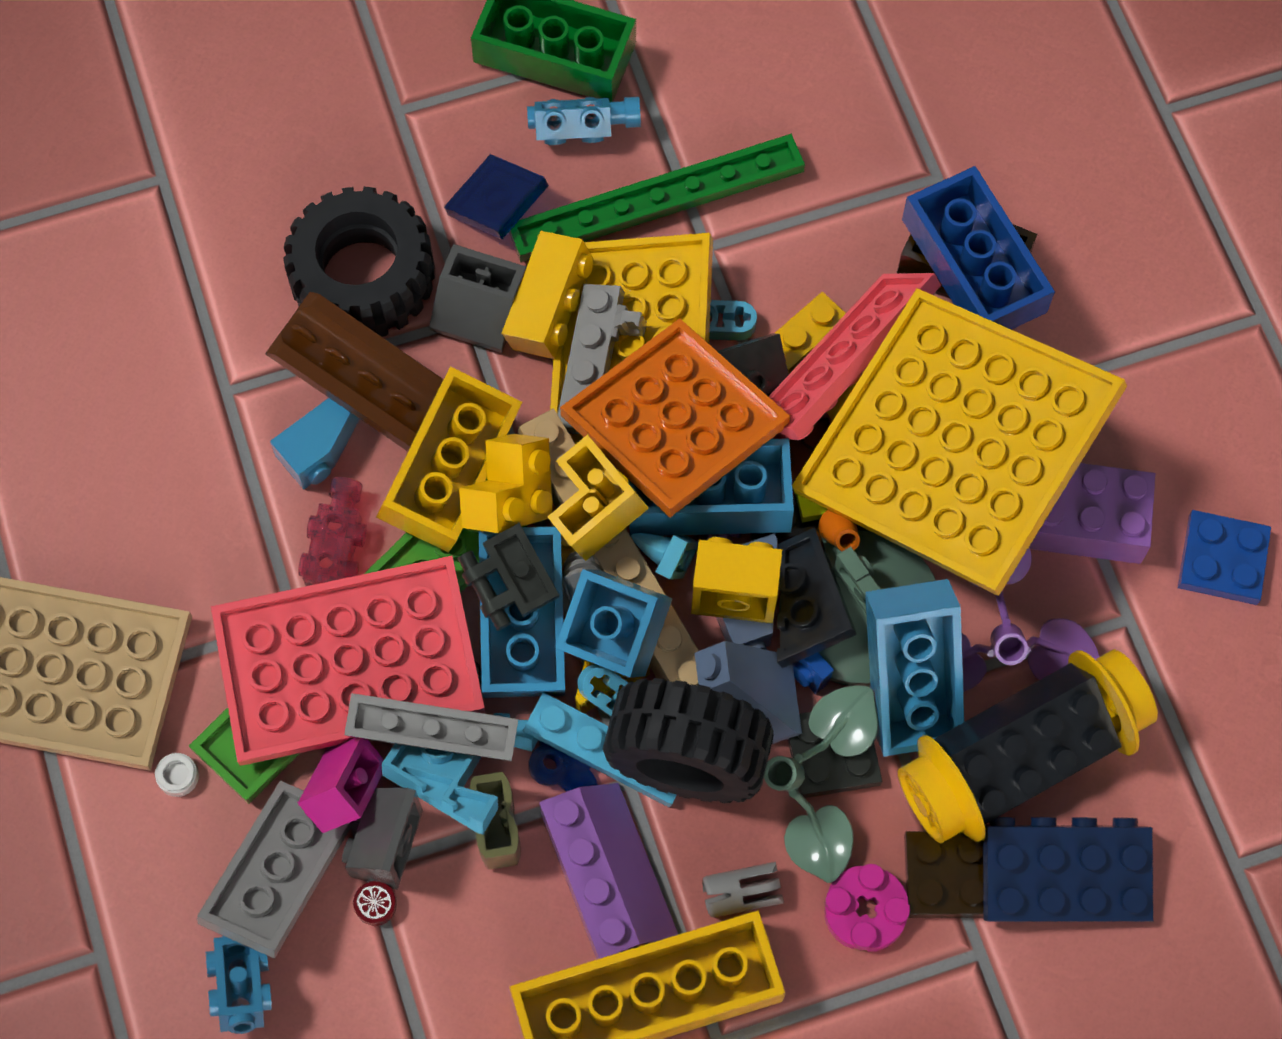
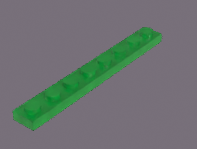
(663, 194)

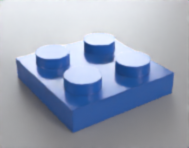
(1224, 557)

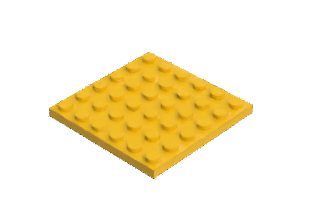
(959, 439)

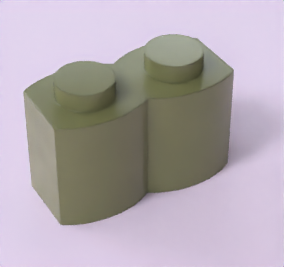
(500, 841)

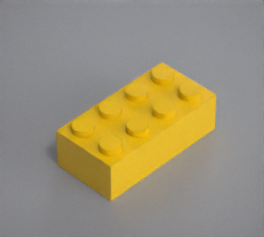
(447, 456)

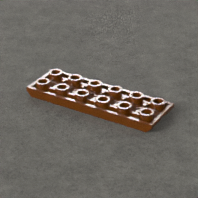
(356, 368)

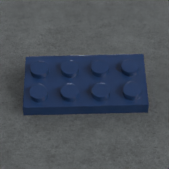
(1067, 871)

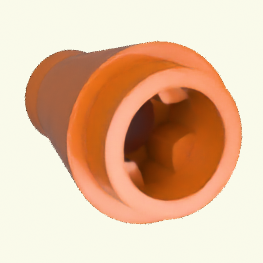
(838, 531)

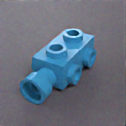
(575, 122)
(239, 990)

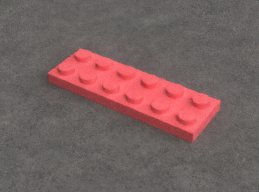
(845, 352)

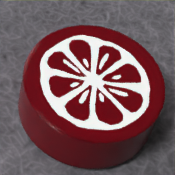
(375, 903)

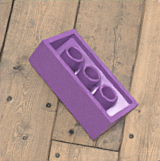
(607, 869)

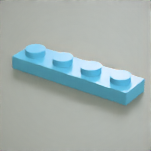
(581, 739)

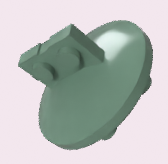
(869, 567)

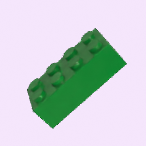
(556, 43)

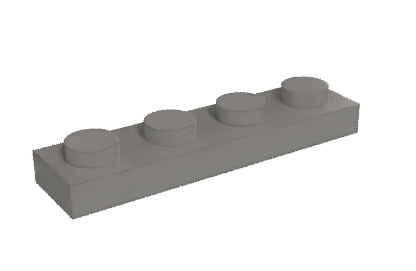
(431, 727)

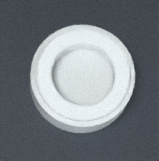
(176, 774)

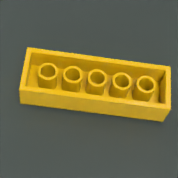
(656, 986)

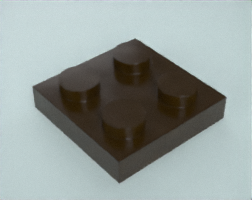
(944, 876)

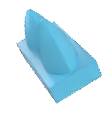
(671, 554)

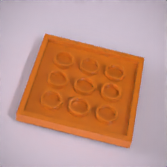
(675, 417)

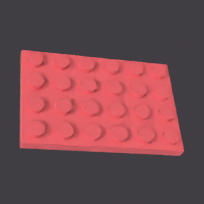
(305, 650)

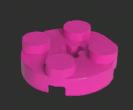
(863, 932)

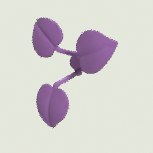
(1050, 651)

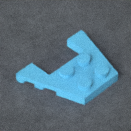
(441, 779)

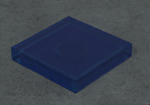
(496, 196)

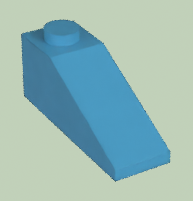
(315, 442)

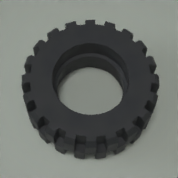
(359, 219)
(688, 740)

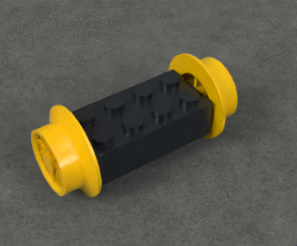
(1027, 744)

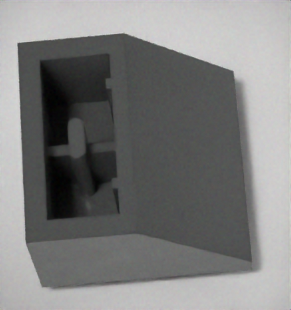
(475, 297)

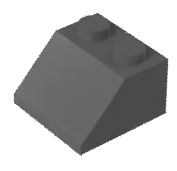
(384, 836)

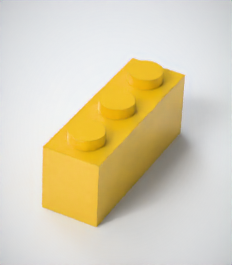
(548, 295)

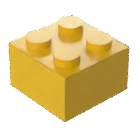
(736, 580)

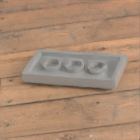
(271, 874)

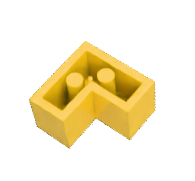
(515, 485)
(600, 506)

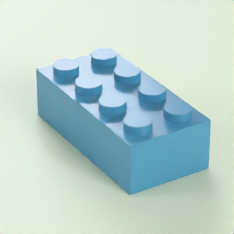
(744, 501)
(523, 655)
(915, 662)

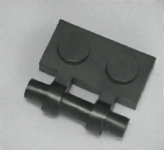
(518, 568)

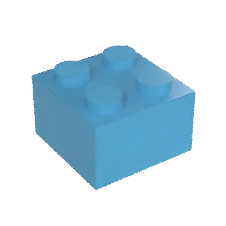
(613, 623)

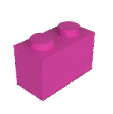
(342, 784)

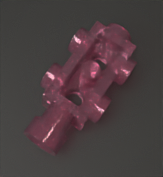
(336, 544)

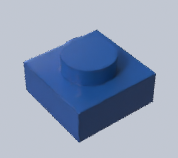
(813, 672)

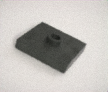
(760, 361)

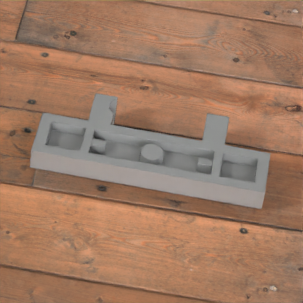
(597, 327)

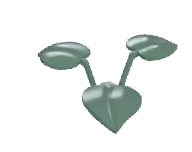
(825, 838)

